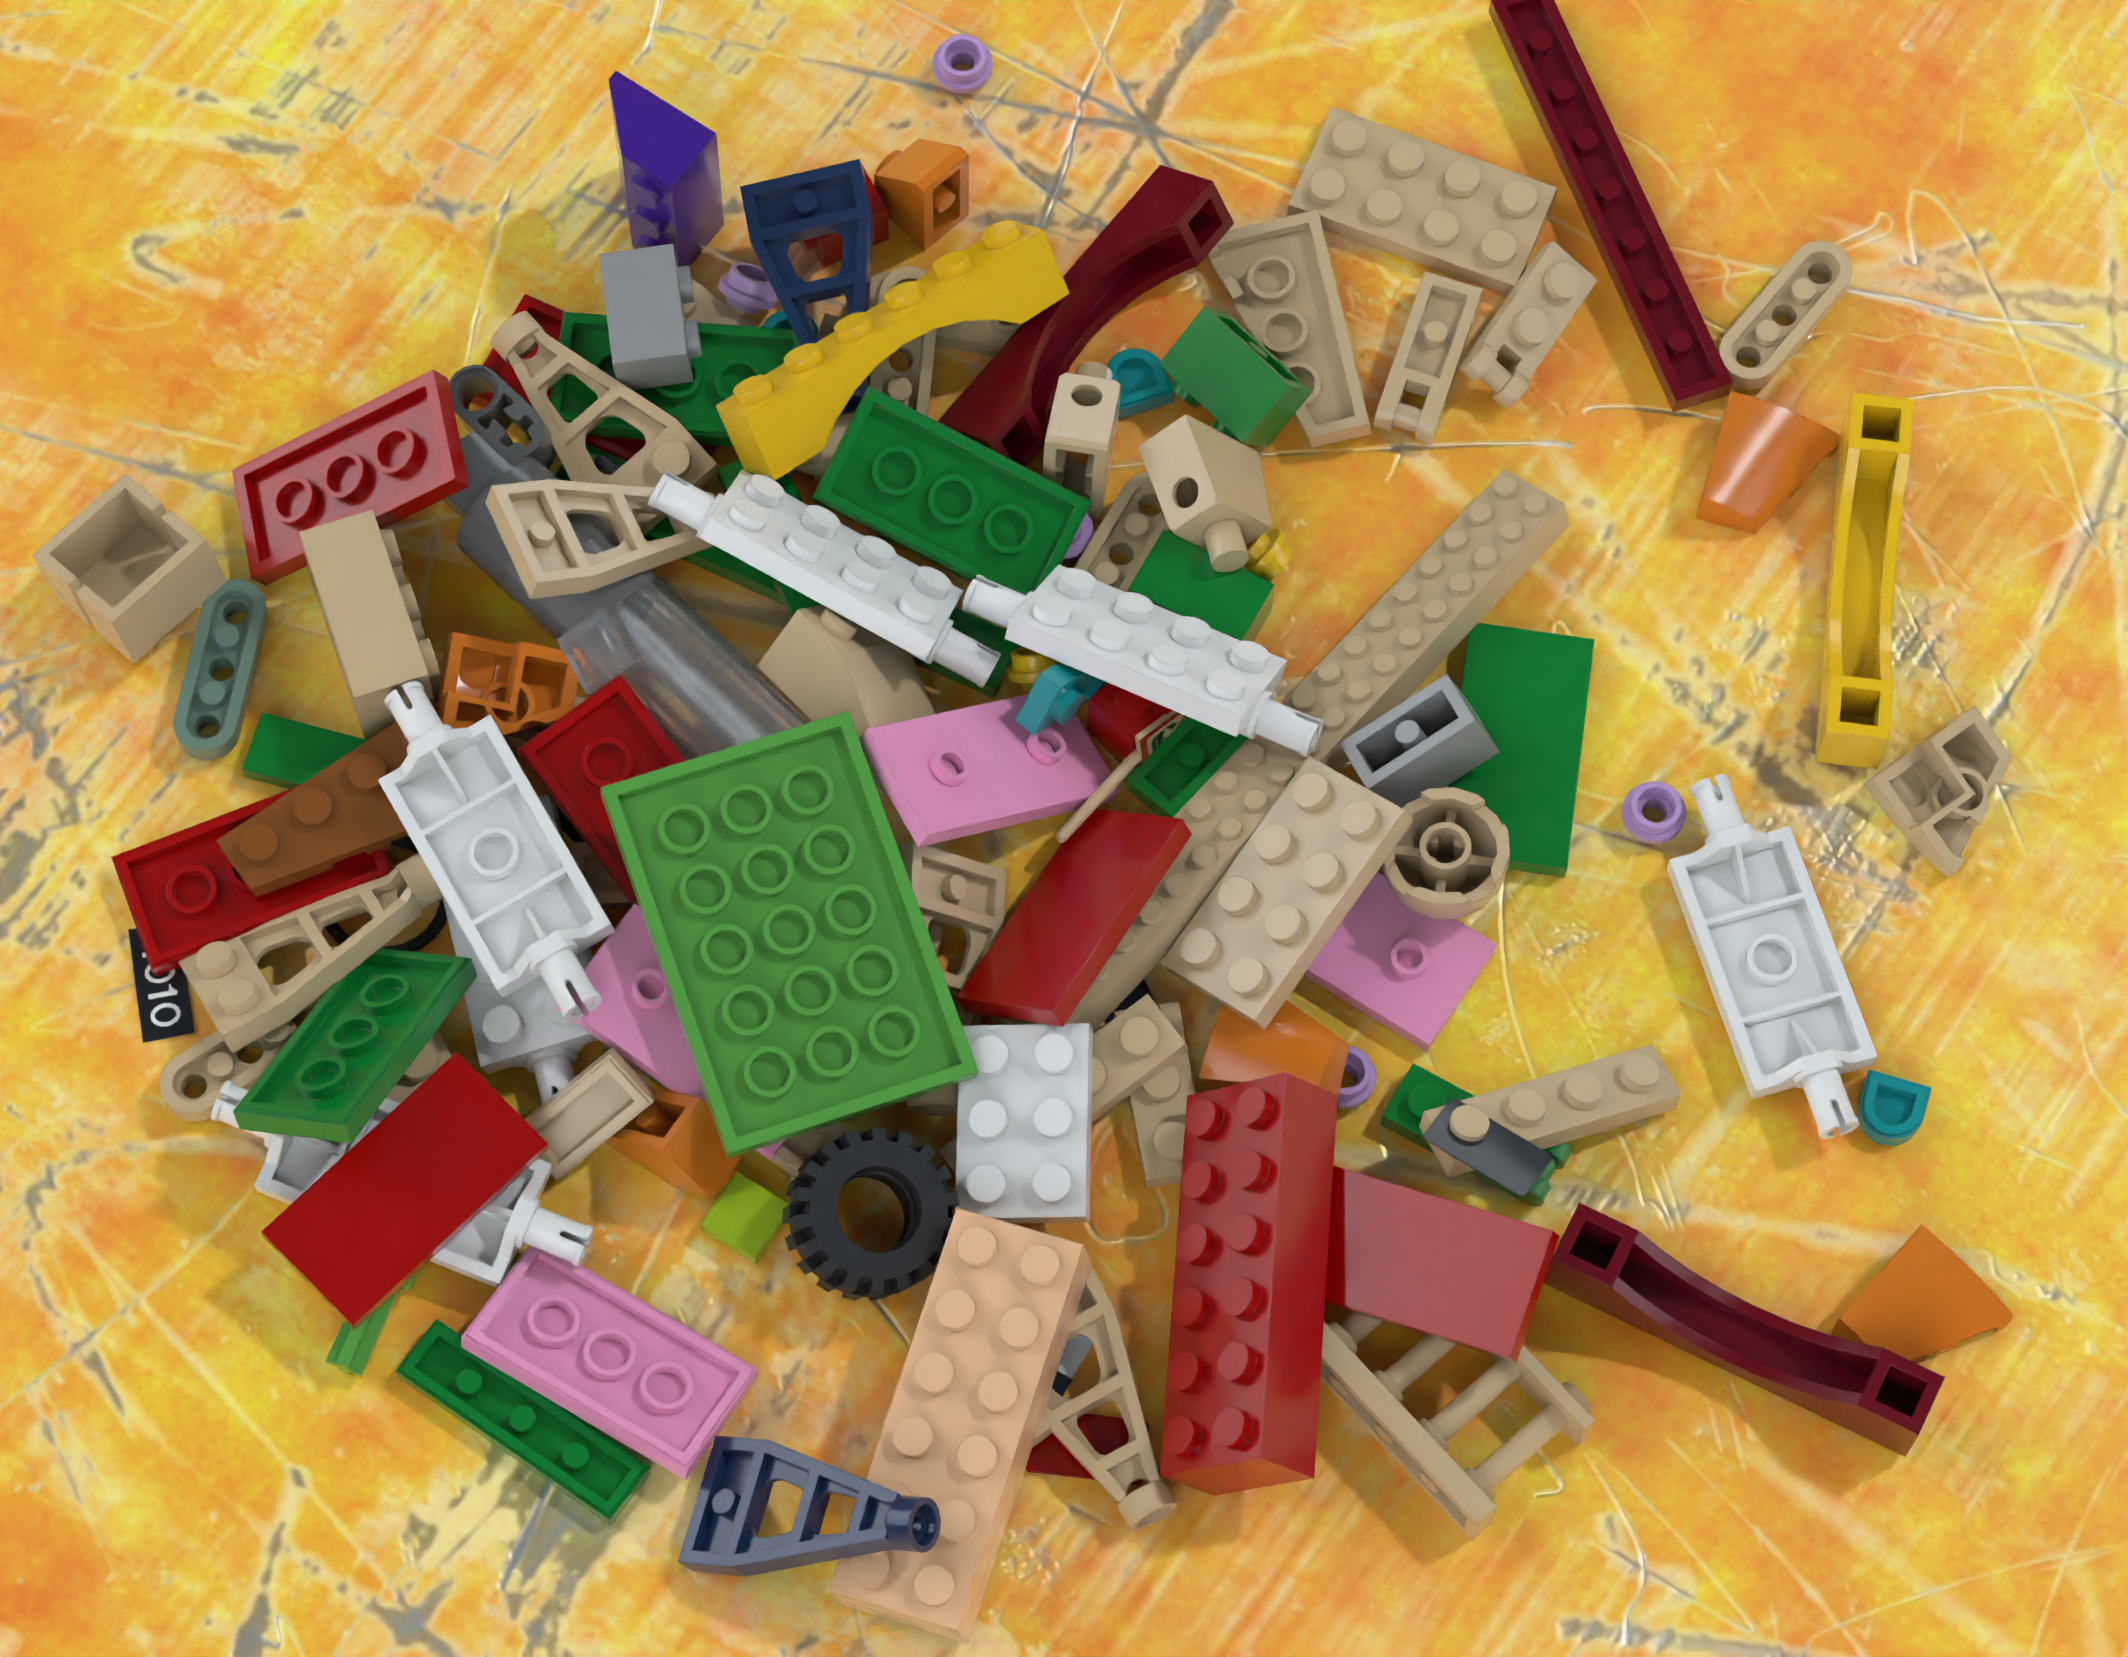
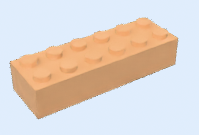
(968, 1416)

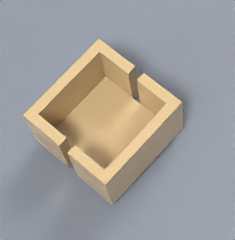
(130, 568)

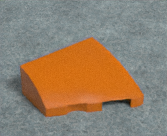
(1760, 461)
(513, 683)
(1289, 1044)
(1922, 1302)

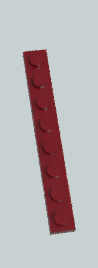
(1612, 202)

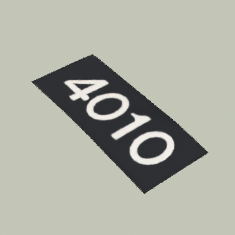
(160, 998)

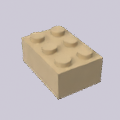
(370, 615)

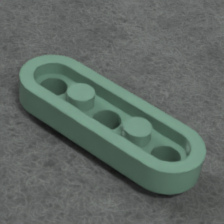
(214, 648)

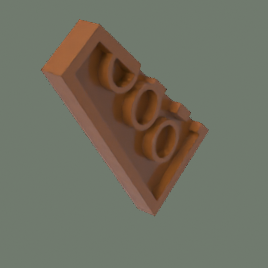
(322, 819)

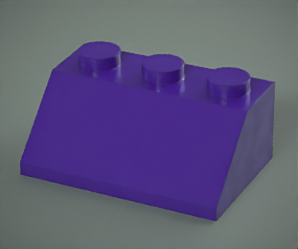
(665, 172)

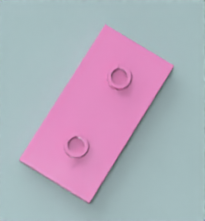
(982, 770)
(1401, 964)
(639, 1012)
(610, 1359)

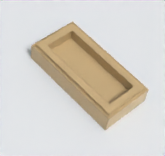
(589, 1111)

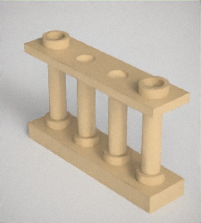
(1423, 1443)

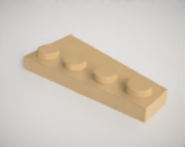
(1291, 304)

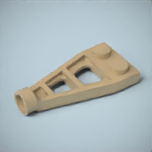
(667, 441)
(547, 551)
(966, 897)
(249, 1007)
(1135, 1460)

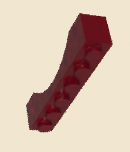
(1153, 237)
(1825, 1374)

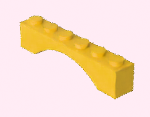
(791, 411)
(1859, 612)

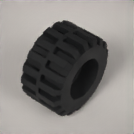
(815, 1223)

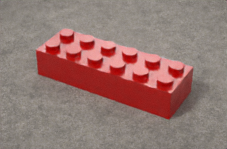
(1249, 1286)

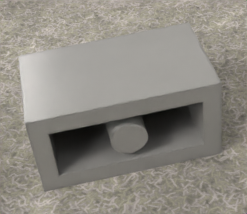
(647, 317)
(1420, 744)

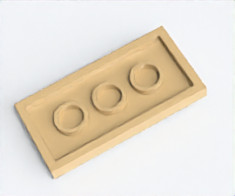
(1423, 201)
(1286, 892)

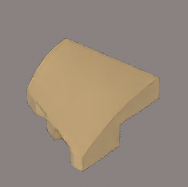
(1943, 787)

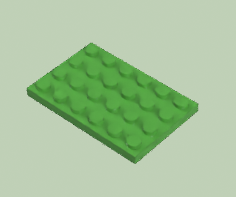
(788, 934)

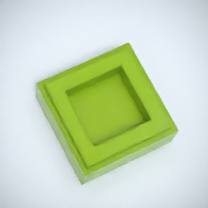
(745, 1218)

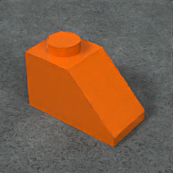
(925, 189)
(677, 1143)

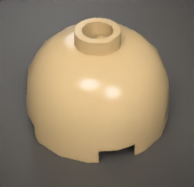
(1449, 855)

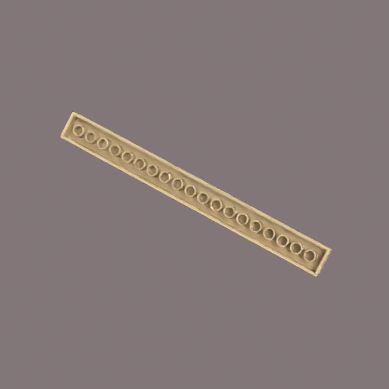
(1351, 687)

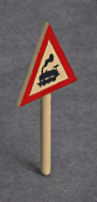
(1146, 743)

